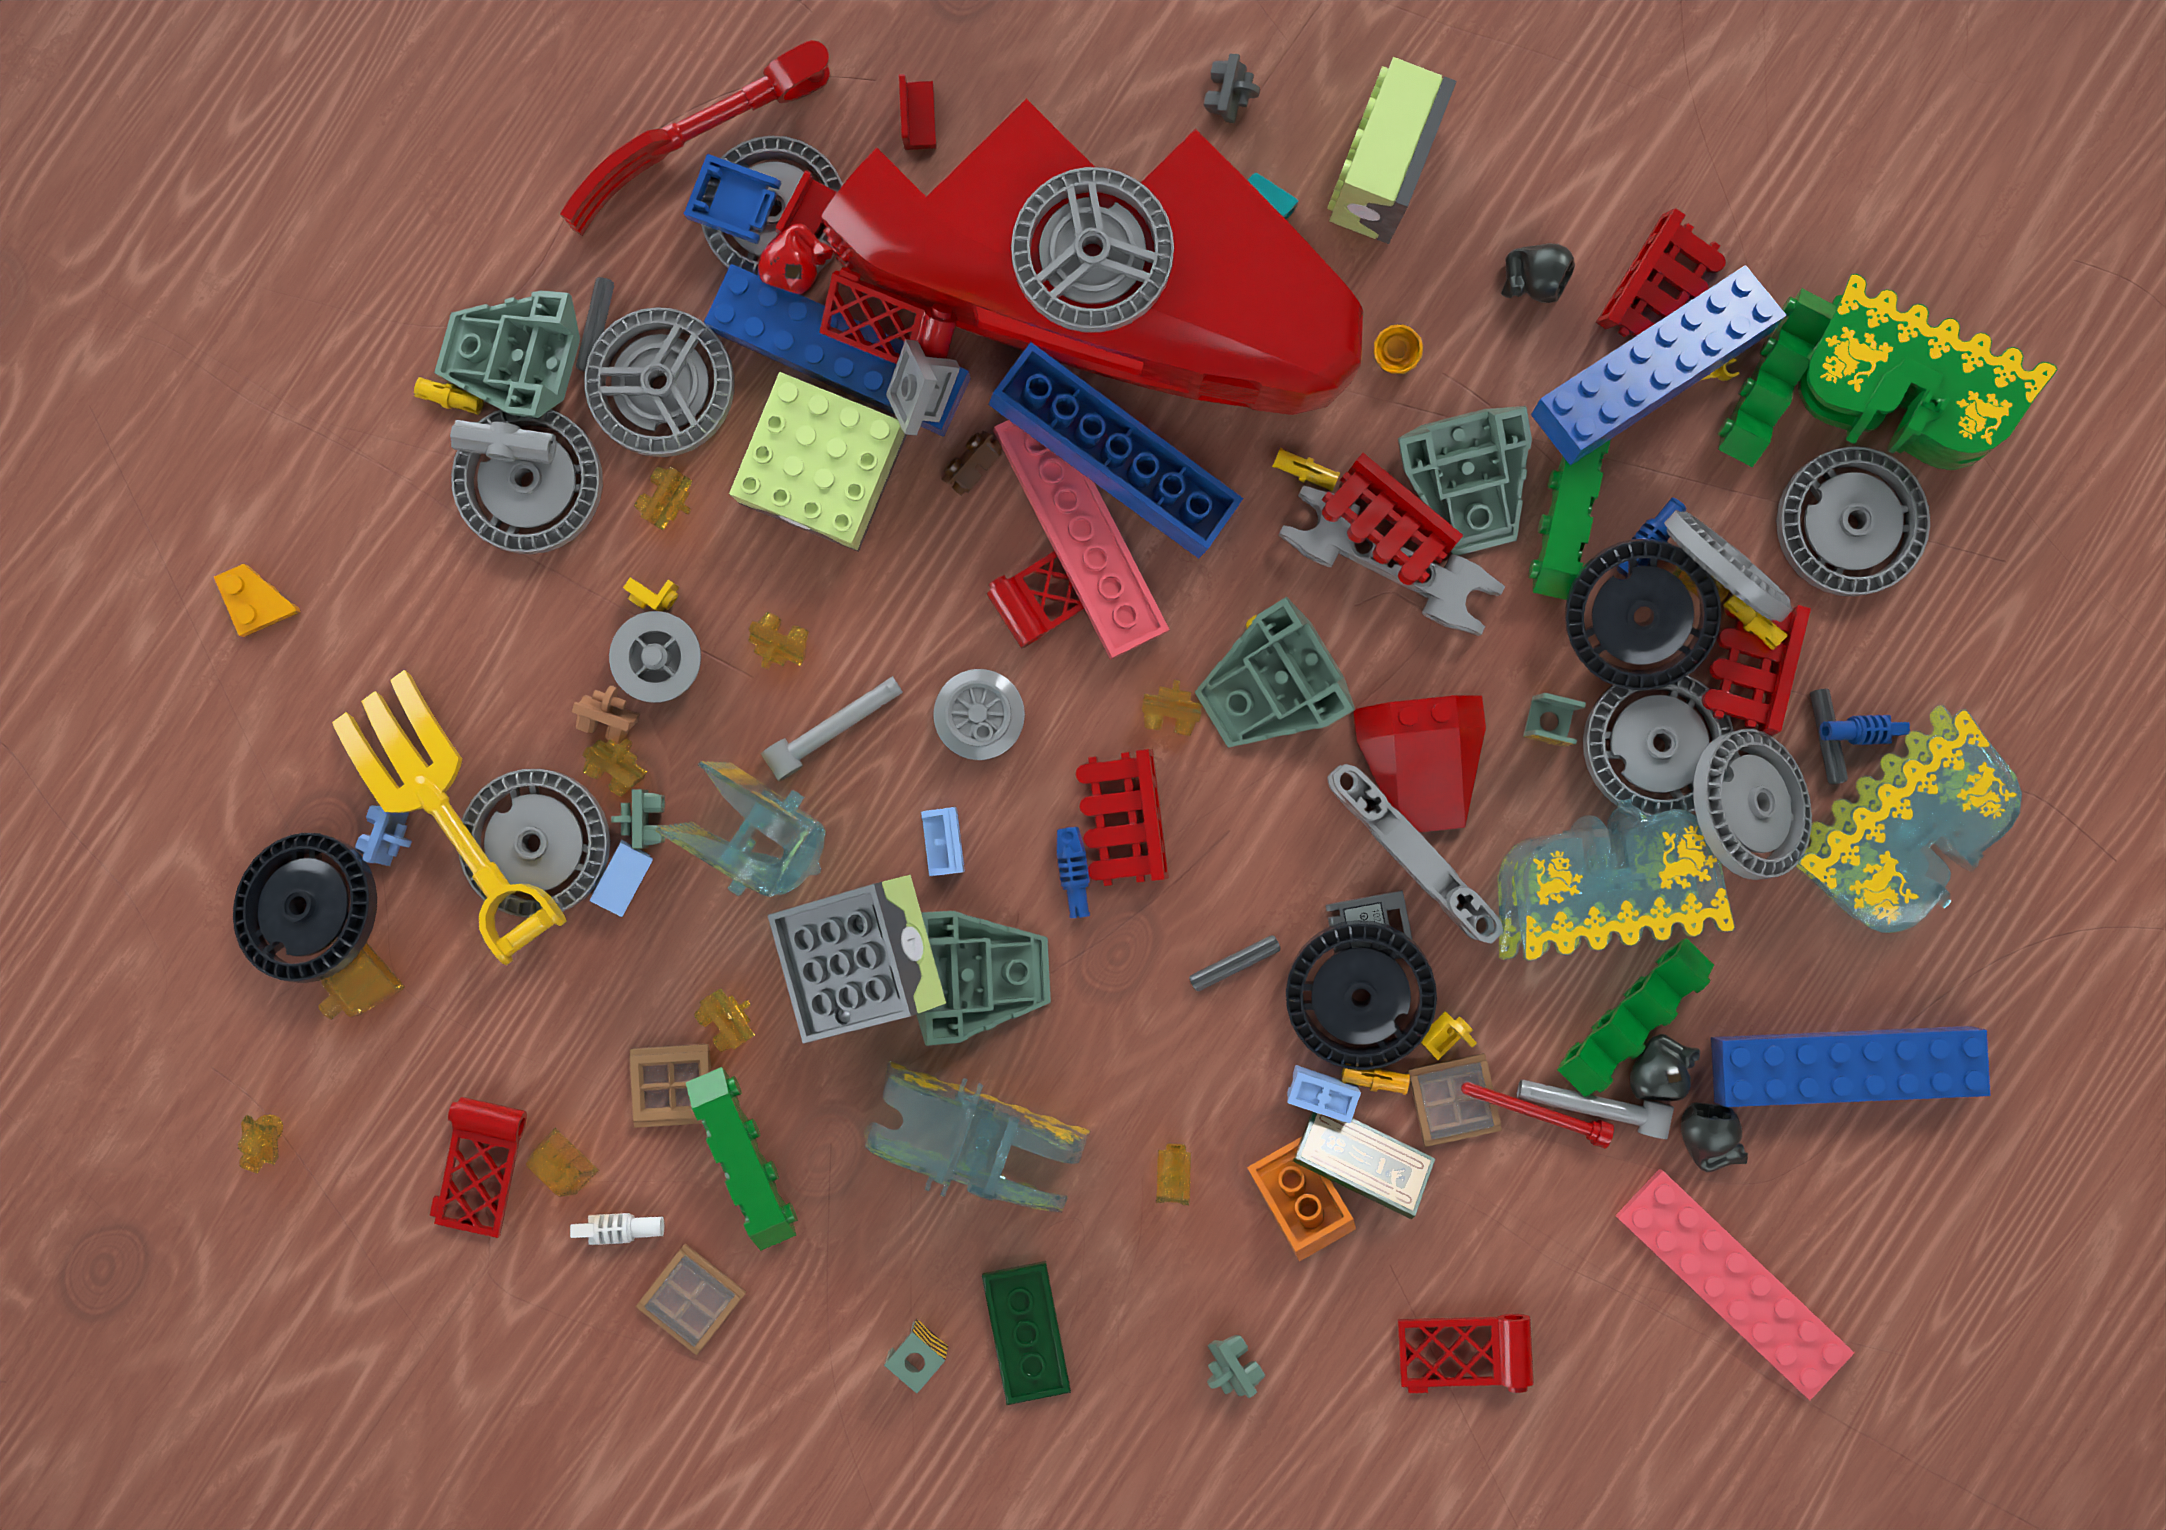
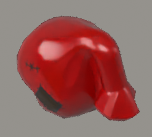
(792, 259)

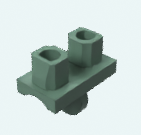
(642, 805)
(1242, 1379)

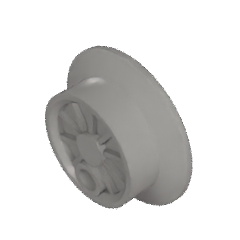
(655, 656)
(979, 714)

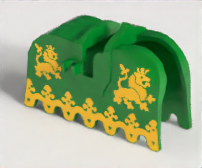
(1953, 390)

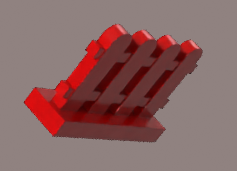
(1665, 267)
(1401, 508)
(1775, 684)
(1133, 833)

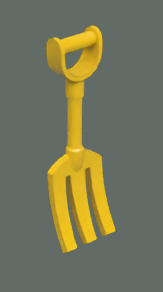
(426, 789)

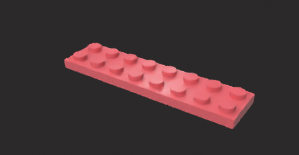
(1085, 543)
(1734, 1284)

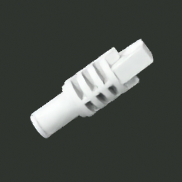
(617, 1228)

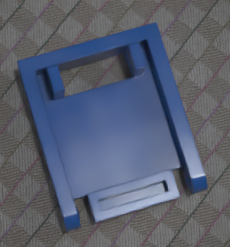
(739, 202)

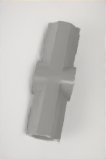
(503, 441)

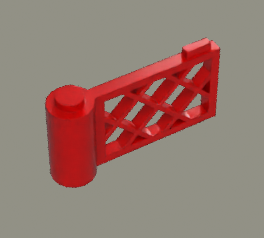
(931, 327)
(1020, 607)
(482, 1124)
(1510, 1352)

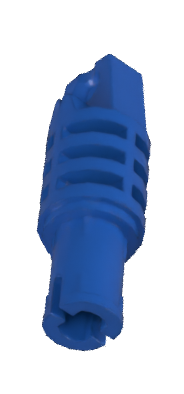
(1654, 529)
(1864, 729)
(1073, 870)

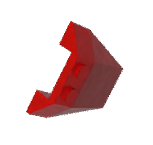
(1424, 756)

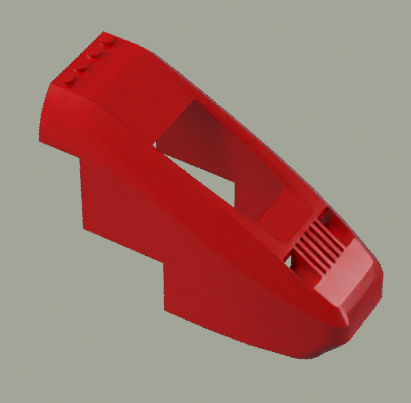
(1242, 315)

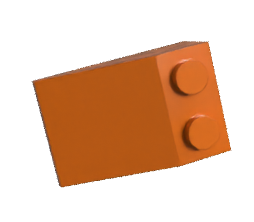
(1301, 1202)

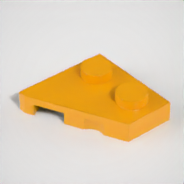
(251, 600)

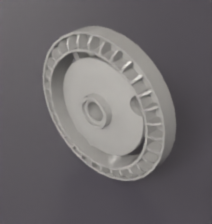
(763, 149)
(1084, 223)
(644, 362)
(539, 502)
(1877, 516)
(1728, 566)
(1633, 743)
(1752, 804)
(554, 825)

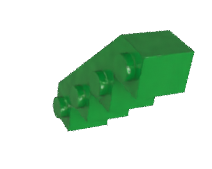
(1773, 381)
(1567, 524)
(1645, 1006)
(735, 1146)

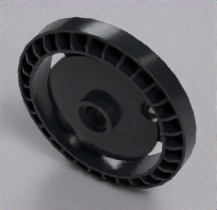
(1659, 635)
(273, 899)
(1360, 1020)

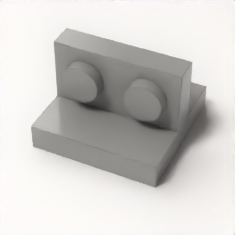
(920, 387)

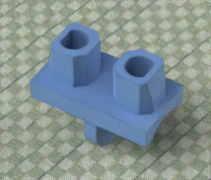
(385, 837)

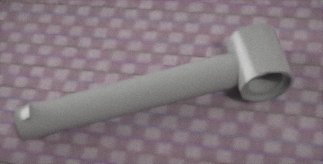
(785, 757)
(1652, 1117)

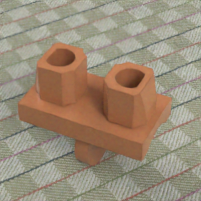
(605, 709)

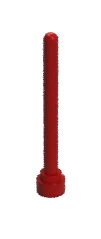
(1598, 1132)

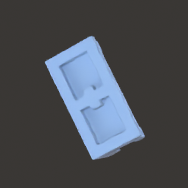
(943, 841)
(621, 878)
(1323, 1094)

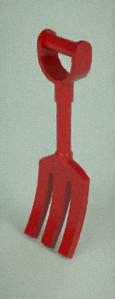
(784, 80)

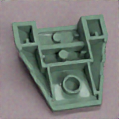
(513, 352)
(1472, 472)
(1275, 681)
(984, 974)

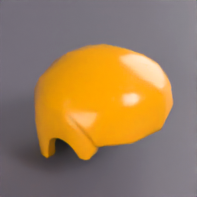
(1398, 349)

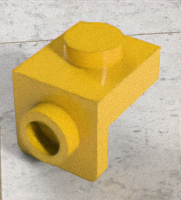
(643, 596)
(1445, 1034)

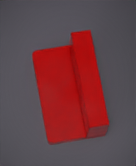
(917, 114)
(806, 205)

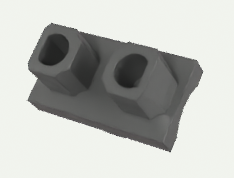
(1235, 91)

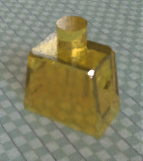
(359, 986)
(560, 1165)

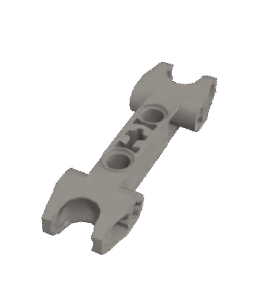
(1444, 588)
(1415, 854)

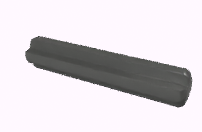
(596, 319)
(1830, 749)
(1234, 963)

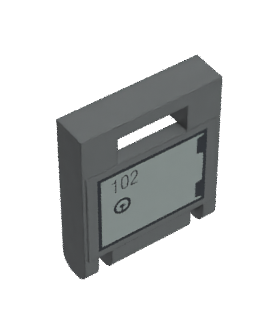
(1369, 909)

